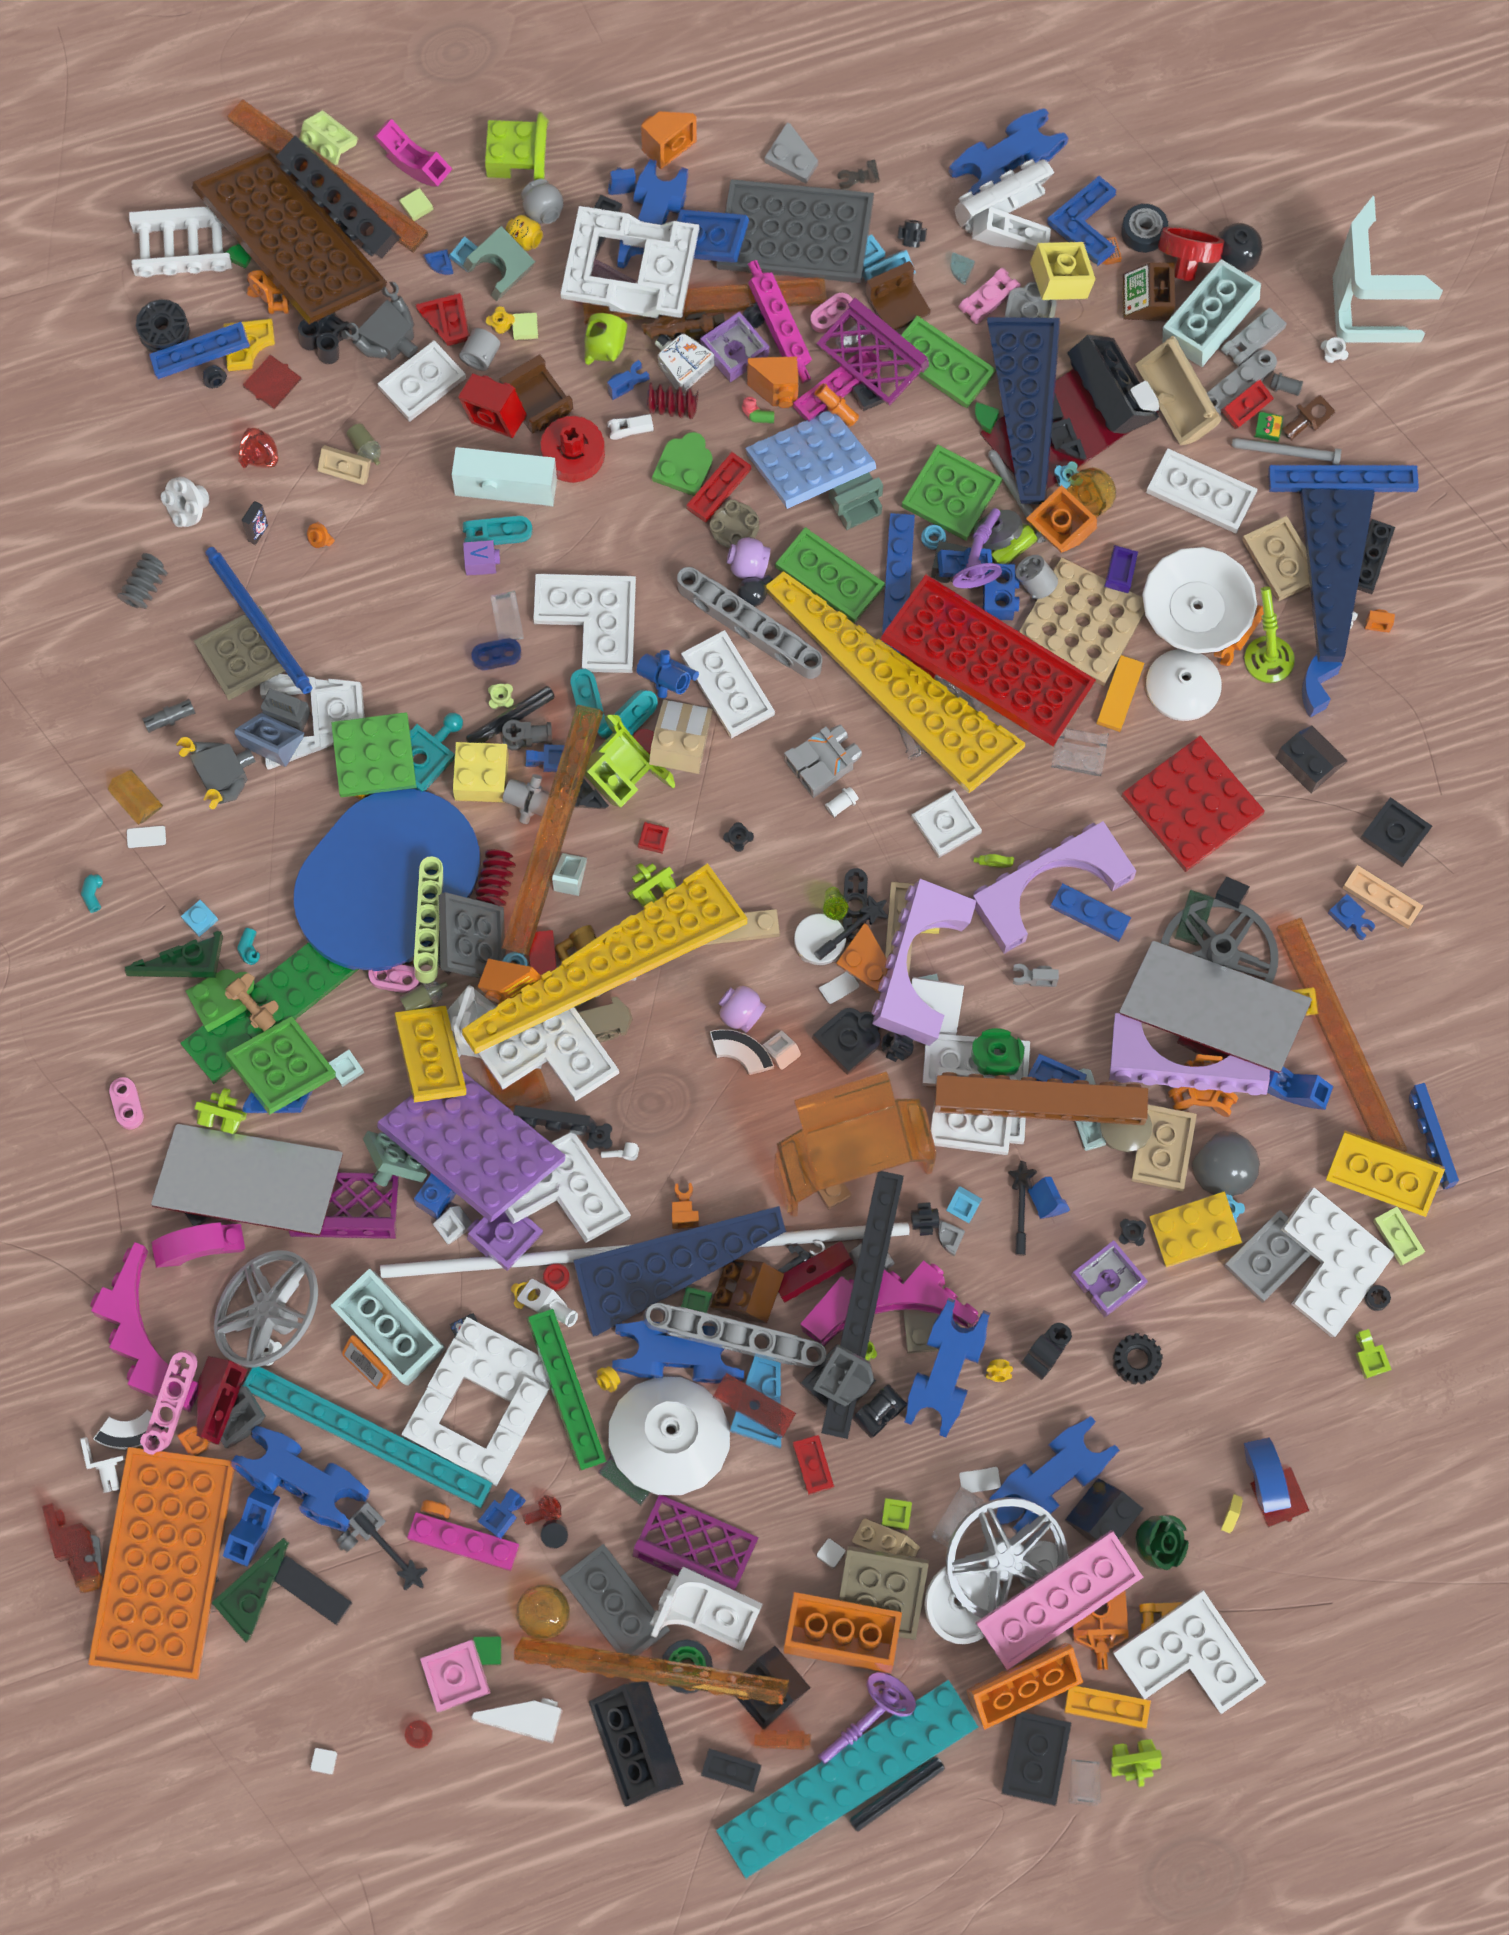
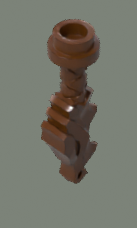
(671, 325)

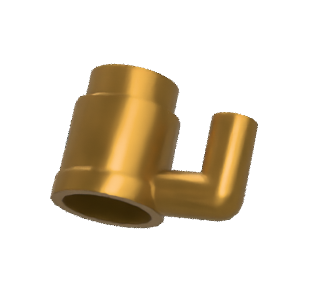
(576, 939)

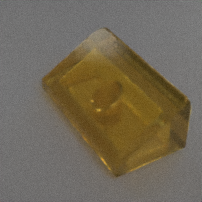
(134, 796)

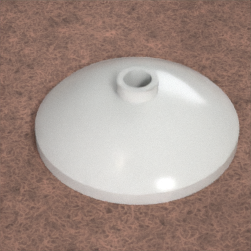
(1178, 697)
(953, 1620)

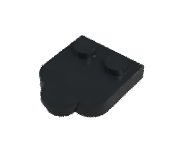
(849, 1038)

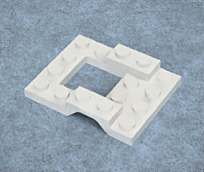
(663, 269)
(497, 1367)

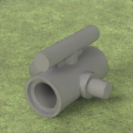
(527, 797)

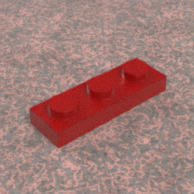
(718, 487)

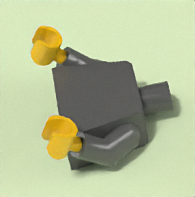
(218, 768)

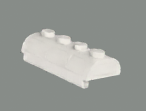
(1005, 195)

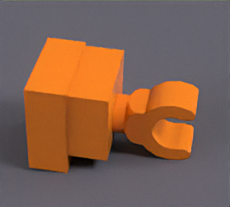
(682, 1212)

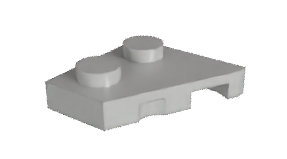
(792, 155)

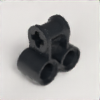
(325, 334)
(1047, 1350)
(879, 1411)

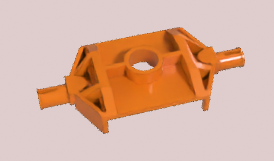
(1104, 1631)

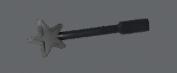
(871, 912)
(1021, 1182)
(409, 1571)

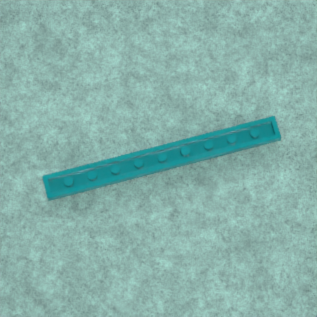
(368, 1436)

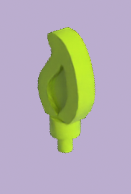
(995, 860)

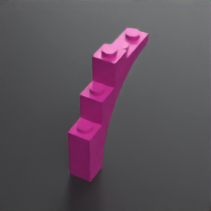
(919, 1292)
(130, 1340)

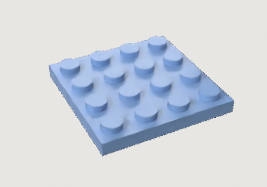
(810, 458)

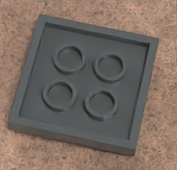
(469, 934)

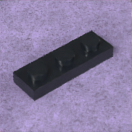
(556, 1120)

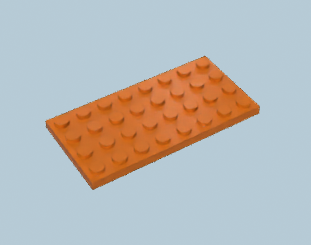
(162, 1564)

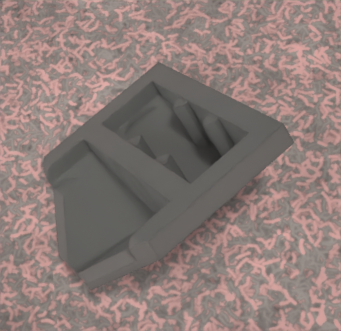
(844, 1376)
(243, 1418)

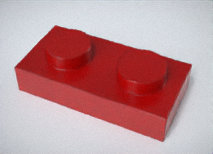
(1247, 404)
(813, 1465)

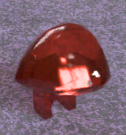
(257, 449)

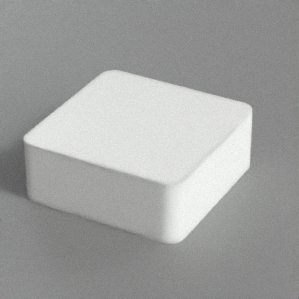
(830, 1553)
(324, 1761)

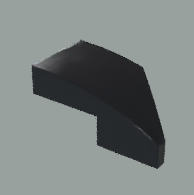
(1065, 440)
(589, 798)

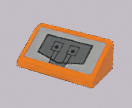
(366, 1362)

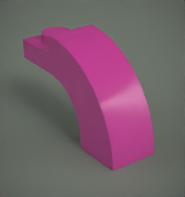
(409, 157)
(196, 1242)

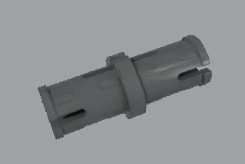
(168, 715)

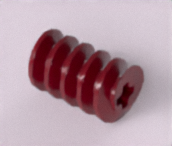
(672, 401)
(494, 876)

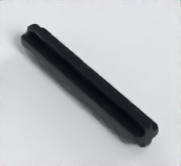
(515, 713)
(897, 1794)

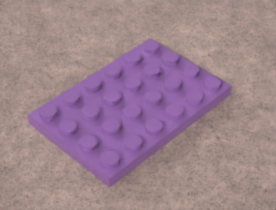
(474, 1147)

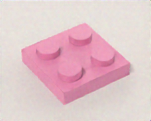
(455, 1676)

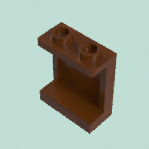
(539, 394)

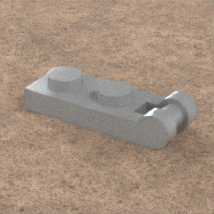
(1254, 336)

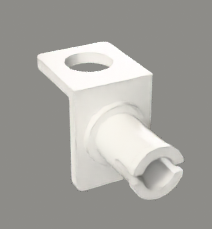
(548, 1300)
(106, 1467)

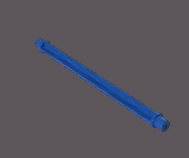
(259, 620)

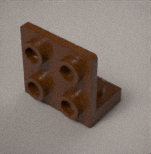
(897, 296)

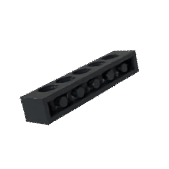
(298, 152)

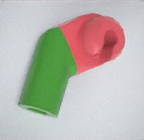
(754, 413)

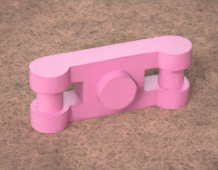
(989, 296)

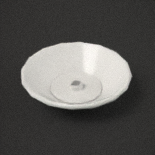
(1203, 579)
(663, 1460)

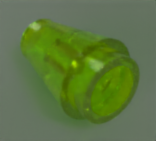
(834, 905)

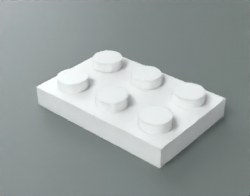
(421, 381)

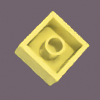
(1062, 270)
(480, 771)

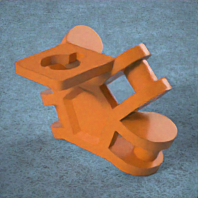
(266, 291)
(1203, 1097)

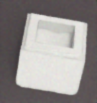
(1145, 396)
(782, 1050)
(452, 1224)

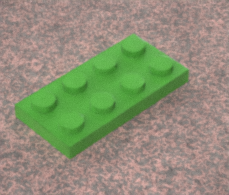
(951, 366)
(830, 574)

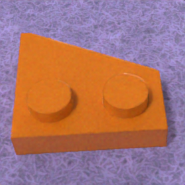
(864, 959)

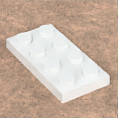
(1201, 491)
(728, 684)

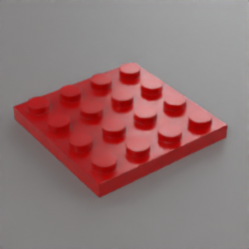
(1193, 803)

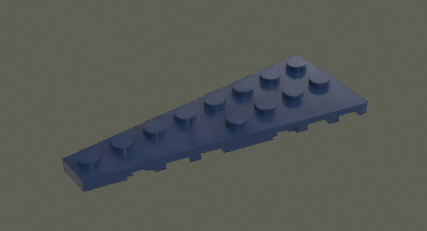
(1026, 373)
(1335, 546)
(641, 1274)

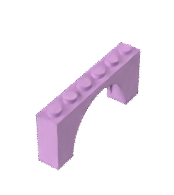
(1091, 851)
(899, 1005)
(1138, 1062)

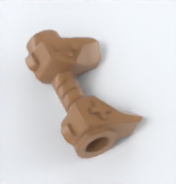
(259, 1016)

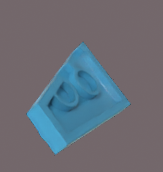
(765, 1378)

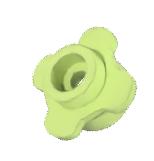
(500, 689)

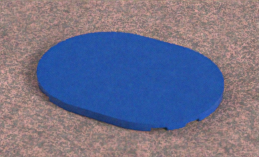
(363, 877)

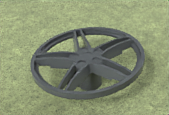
(1222, 947)

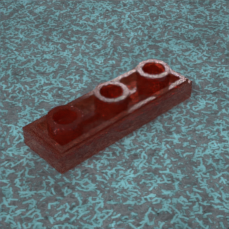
(769, 1414)

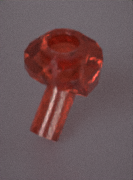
(549, 1509)

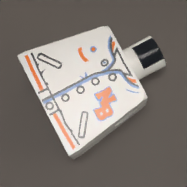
(683, 360)

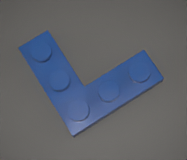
(1071, 217)

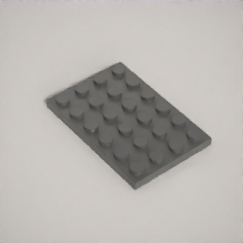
(801, 230)

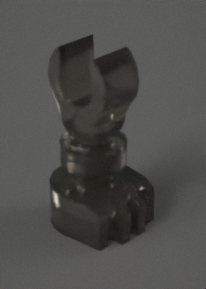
(860, 176)

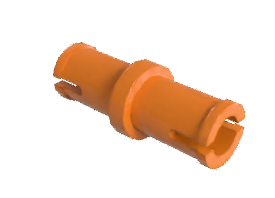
(836, 404)

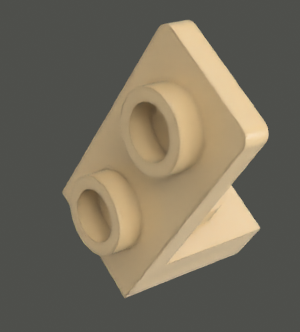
(883, 1539)

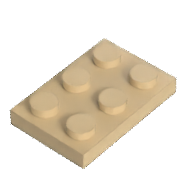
(1279, 557)
(1167, 1152)

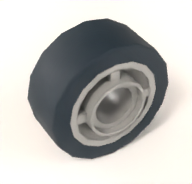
(1143, 216)

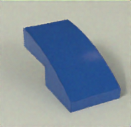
(953, 562)

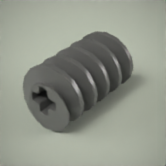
(142, 581)

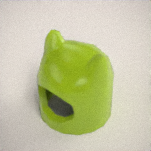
(602, 343)

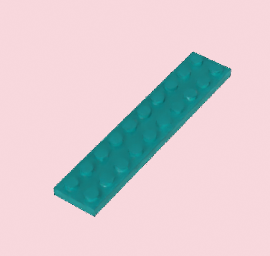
(846, 1779)

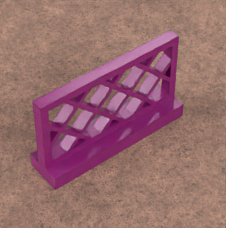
(890, 340)
(362, 1226)
(673, 1563)

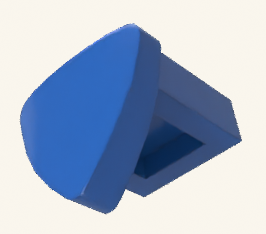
(622, 181)
(1047, 1199)

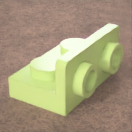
(327, 136)

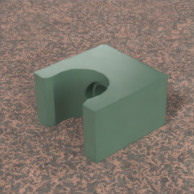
(505, 254)

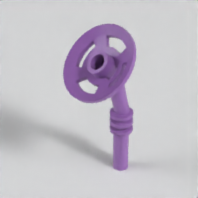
(975, 569)
(884, 1703)

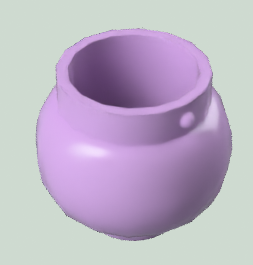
(748, 558)
(741, 1008)

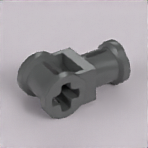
(525, 734)

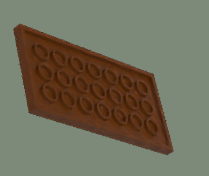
(289, 236)

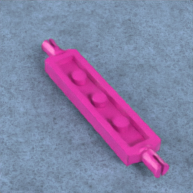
(779, 318)

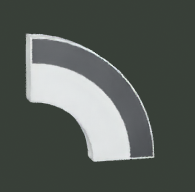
(743, 1049)
(124, 1433)

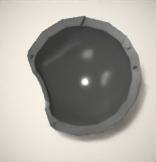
(1226, 1164)

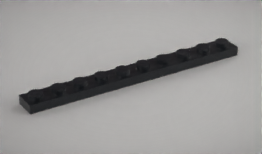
(866, 1288)

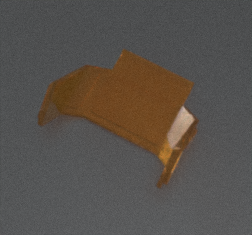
(850, 1136)

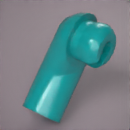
(88, 891)
(246, 949)

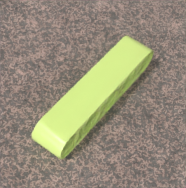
(424, 930)

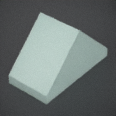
(569, 874)

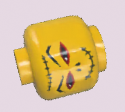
(525, 232)

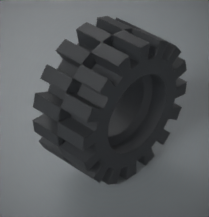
(1126, 1370)

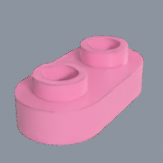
(829, 312)
(395, 979)
(126, 1102)

